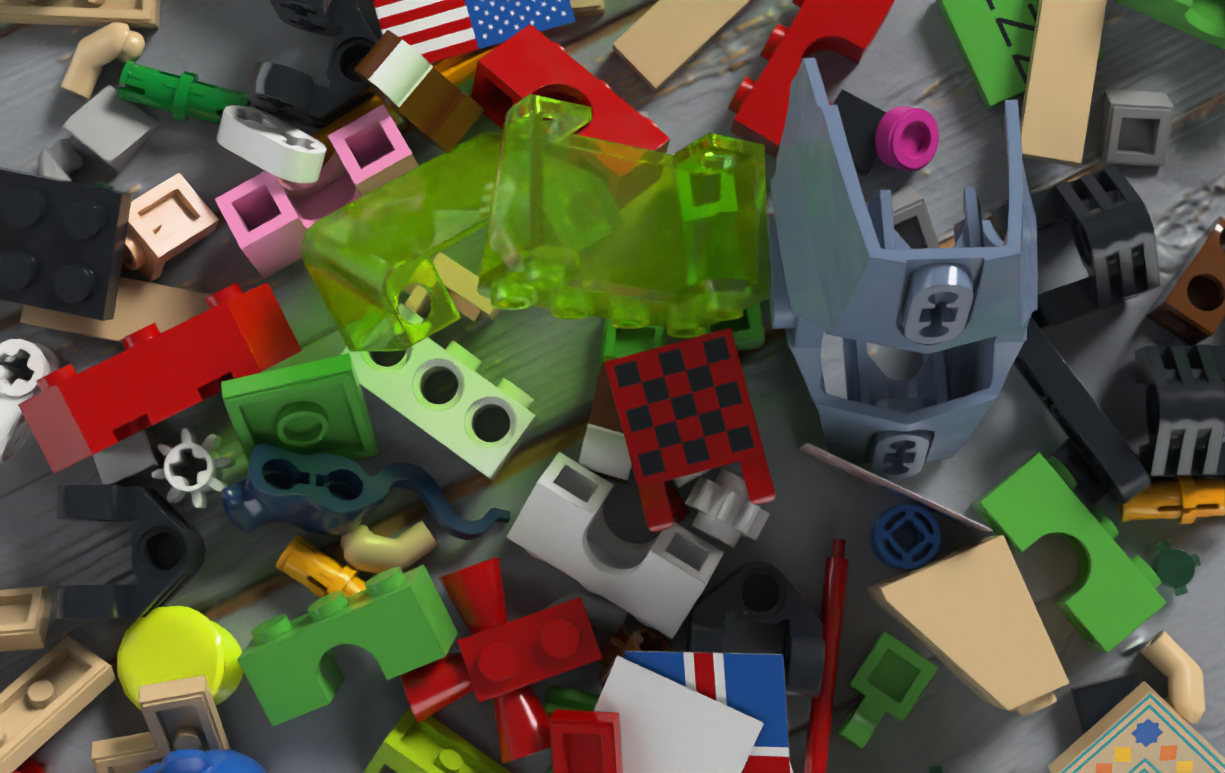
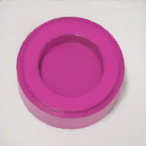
(907, 138)

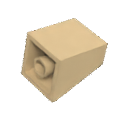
(978, 623)

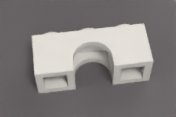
(649, 579)

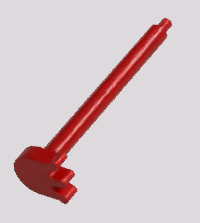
(831, 617)

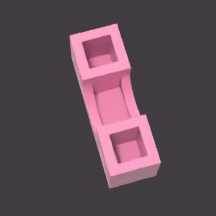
(274, 213)

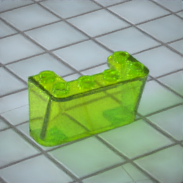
(623, 225)
(386, 240)

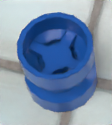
(893, 536)

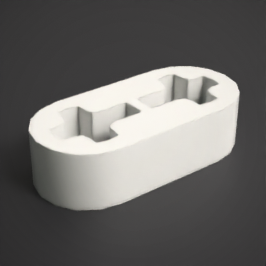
(271, 144)

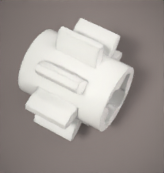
(181, 457)
(726, 509)

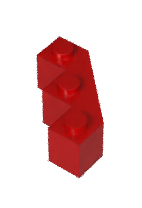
(157, 375)

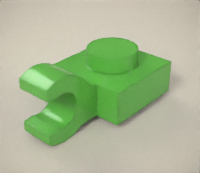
(889, 682)

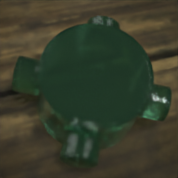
(1174, 567)

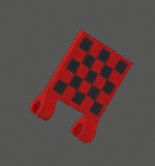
(686, 414)

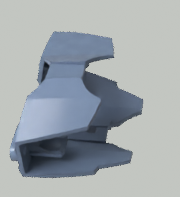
(858, 280)

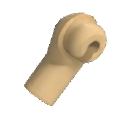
(96, 51)
(378, 553)
(1182, 674)

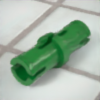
(177, 94)

